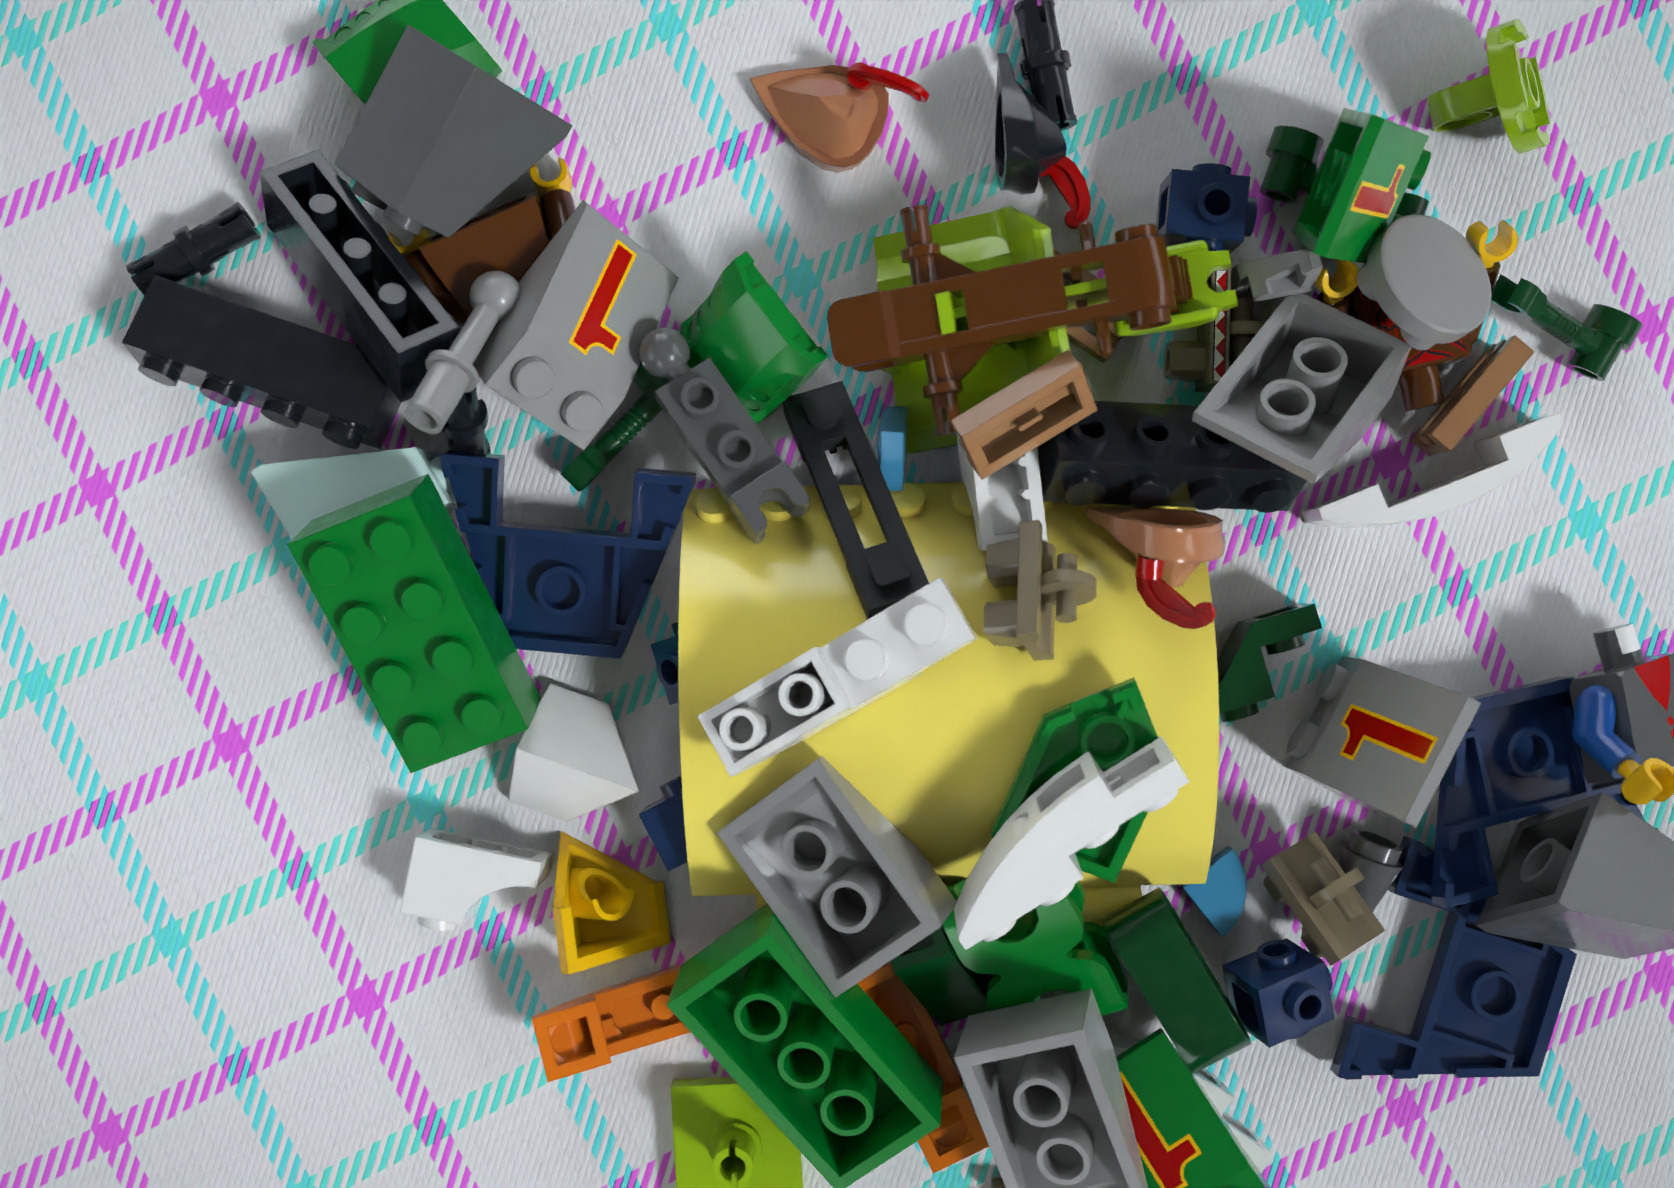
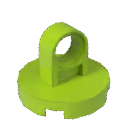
(1509, 91)

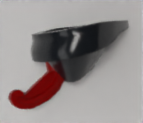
(1033, 147)

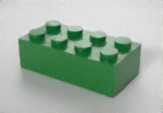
(417, 623)
(813, 1062)

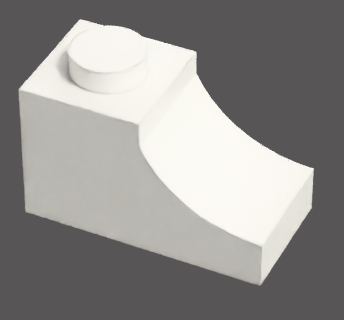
(1004, 498)
(457, 870)

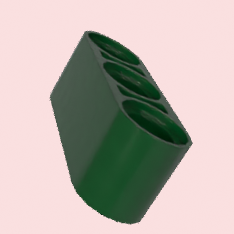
(1176, 980)

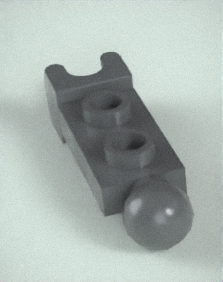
(721, 433)

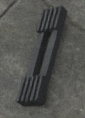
(881, 573)

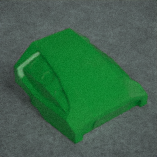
(368, 40)
(752, 339)

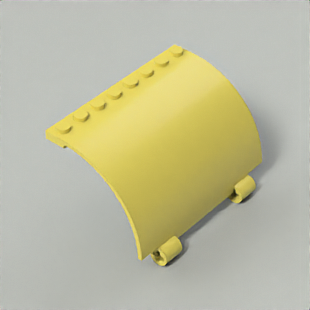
(954, 737)

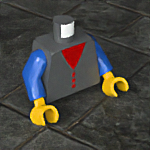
(1627, 717)

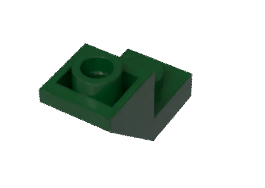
(1241, 666)
(941, 980)

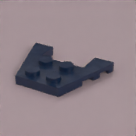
(565, 584)
(1508, 767)
(1483, 1005)

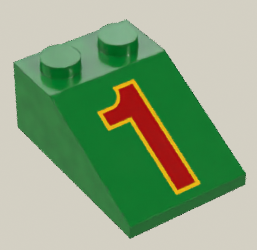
(1360, 185)
(1177, 1125)

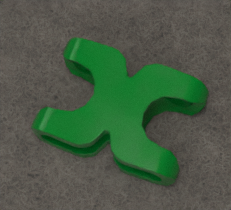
(1046, 952)

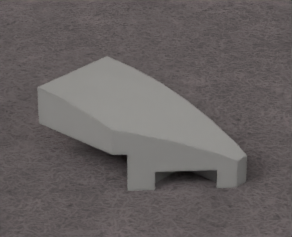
(1276, 275)

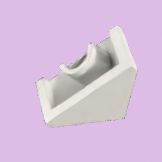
(570, 757)

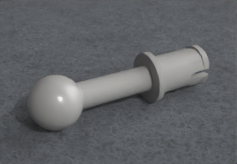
(452, 370)

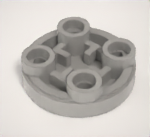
(1426, 280)

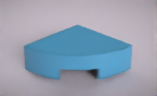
(893, 446)
(1224, 892)

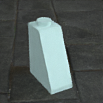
(323, 485)

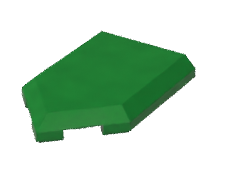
(1111, 728)

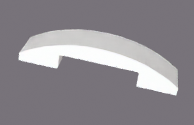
(1502, 458)

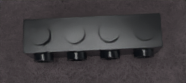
(356, 269)
(261, 362)
(1158, 458)

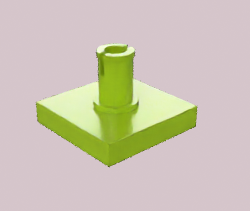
(728, 1139)

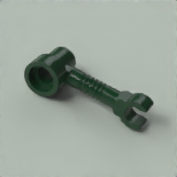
(1294, 168)
(1595, 341)
(613, 440)

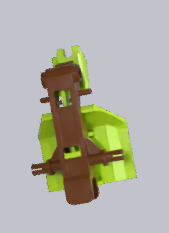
(987, 302)

